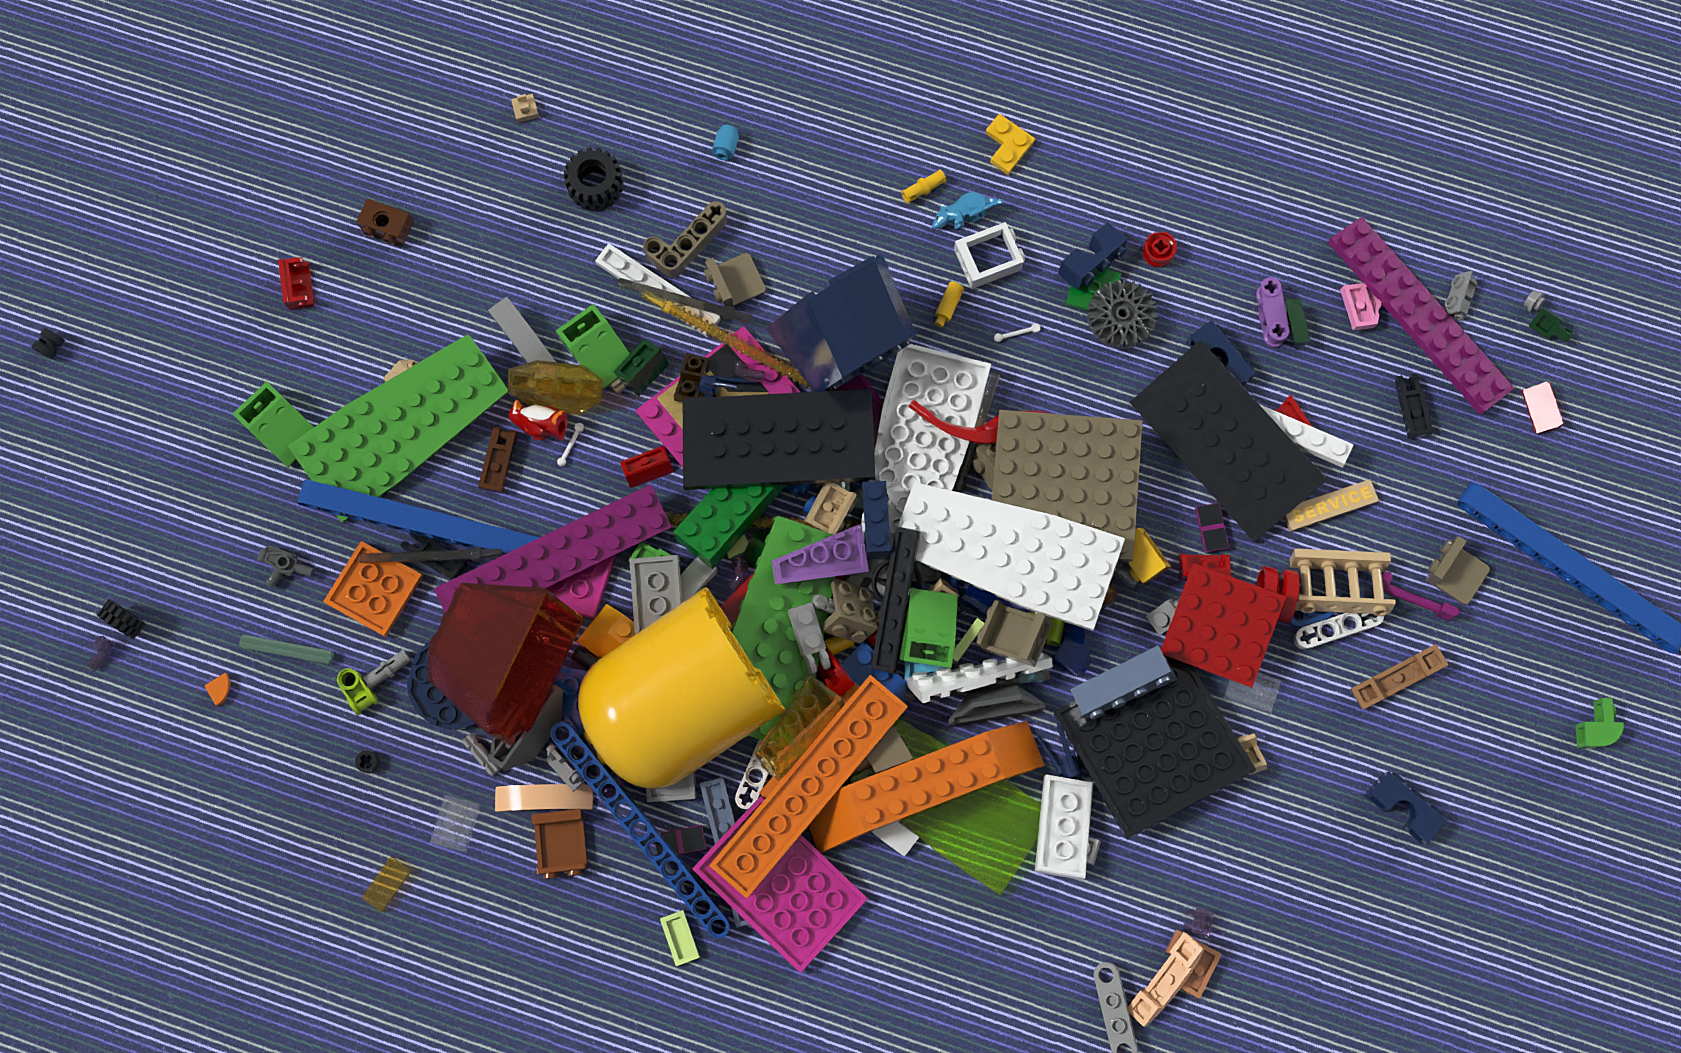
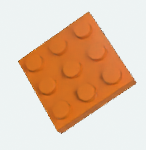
(373, 591)

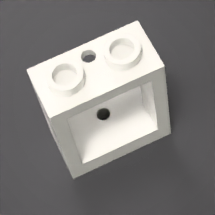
(968, 265)

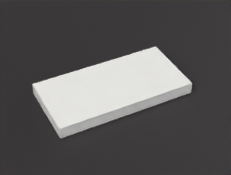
(1064, 827)

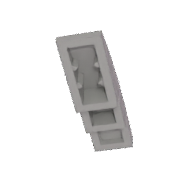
(519, 332)

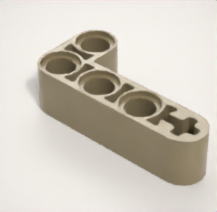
(688, 237)

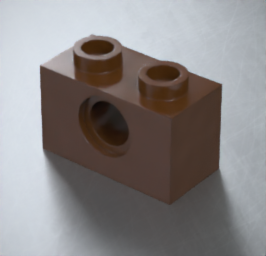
(375, 213)

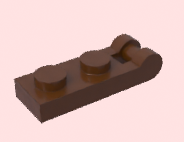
(497, 460)

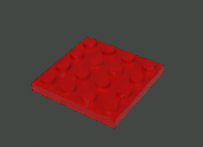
(1222, 624)

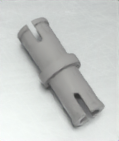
(387, 669)

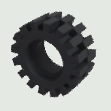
(121, 619)

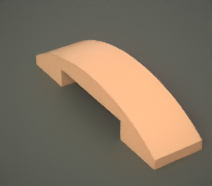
(543, 797)
(1167, 981)

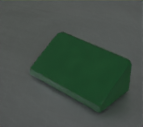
(1297, 323)

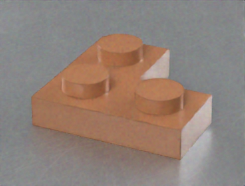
(1202, 972)

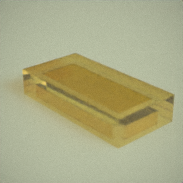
(386, 884)

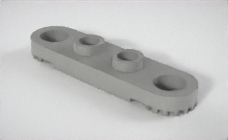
(1115, 1009)

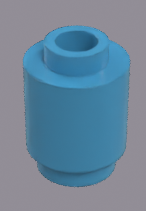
(725, 142)

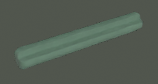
(286, 649)

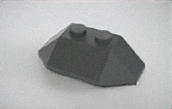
(994, 704)
(529, 744)

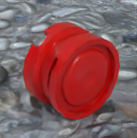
(1159, 249)

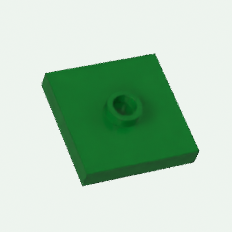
(1082, 298)

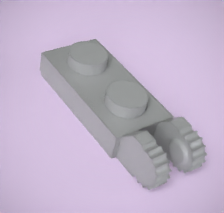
(808, 636)

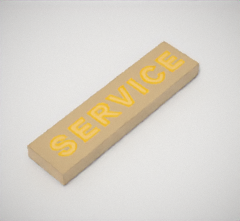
(1331, 505)

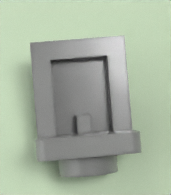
(1162, 616)

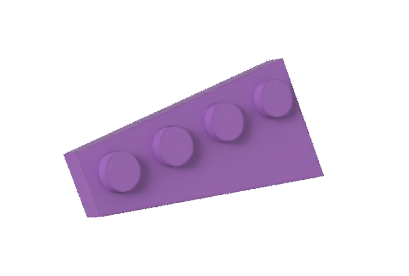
(829, 557)

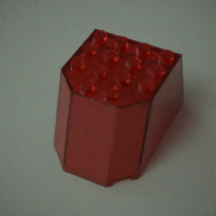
(501, 654)

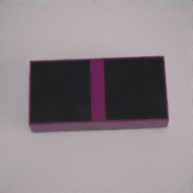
(1211, 528)
(684, 840)

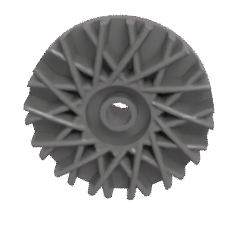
(1125, 300)

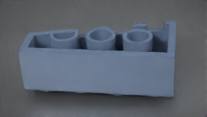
(1123, 683)

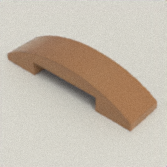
(1399, 676)

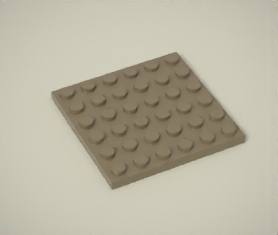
(1071, 469)

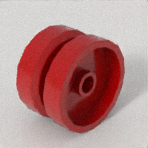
(1284, 583)

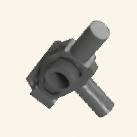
(284, 562)

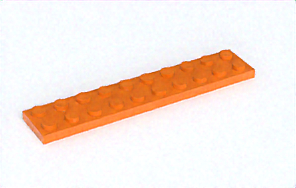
(808, 786)

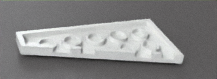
(969, 676)

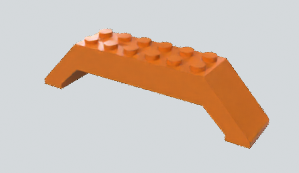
(925, 784)

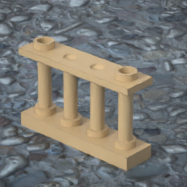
(1350, 562)

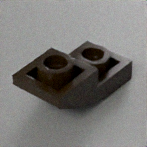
(690, 376)

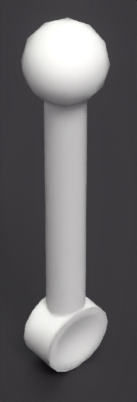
(1035, 328)
(578, 429)

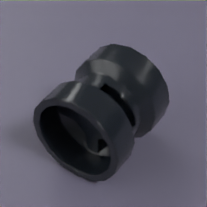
(48, 343)

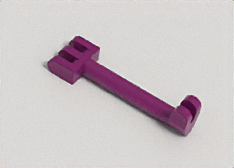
(1442, 611)

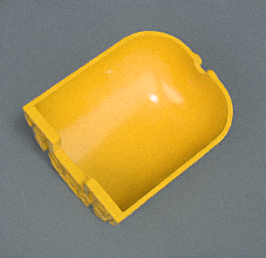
(674, 696)

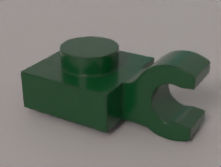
(1548, 323)

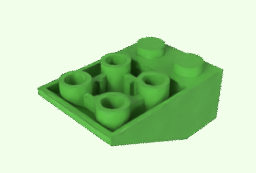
(594, 344)
(273, 421)
(929, 628)

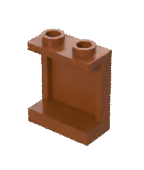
(560, 843)

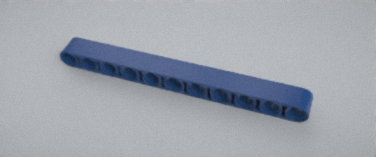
(409, 518)
(1572, 567)
(652, 835)

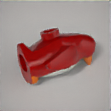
(539, 420)

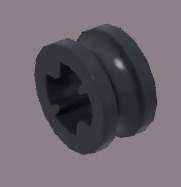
(359, 762)

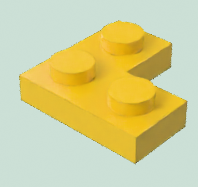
(1013, 143)

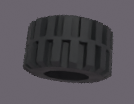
(591, 162)

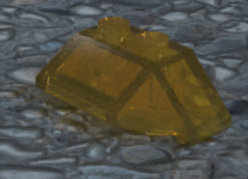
(556, 385)

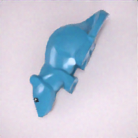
(968, 207)

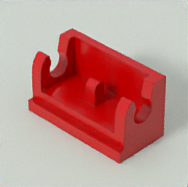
(296, 283)
(1216, 562)
(836, 676)

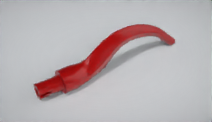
(983, 434)

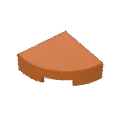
(219, 689)

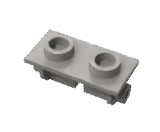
(1462, 286)
(564, 768)

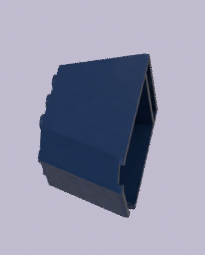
(845, 326)

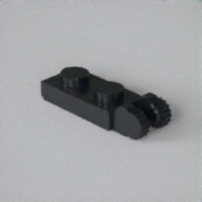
(1413, 407)
(447, 568)

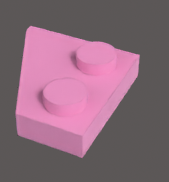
(1361, 306)

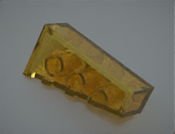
(799, 727)

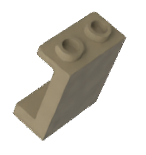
(1014, 633)

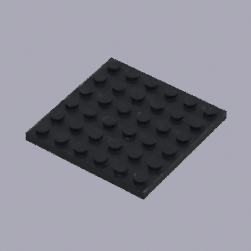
(1157, 751)

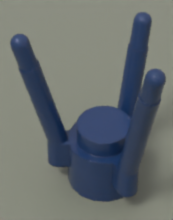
(712, 384)
(1071, 764)

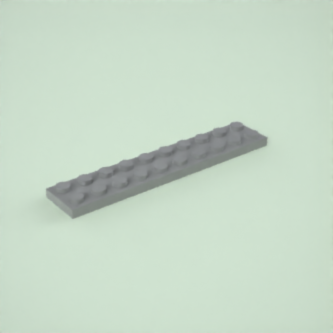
(655, 593)

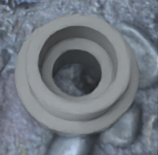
(1534, 301)

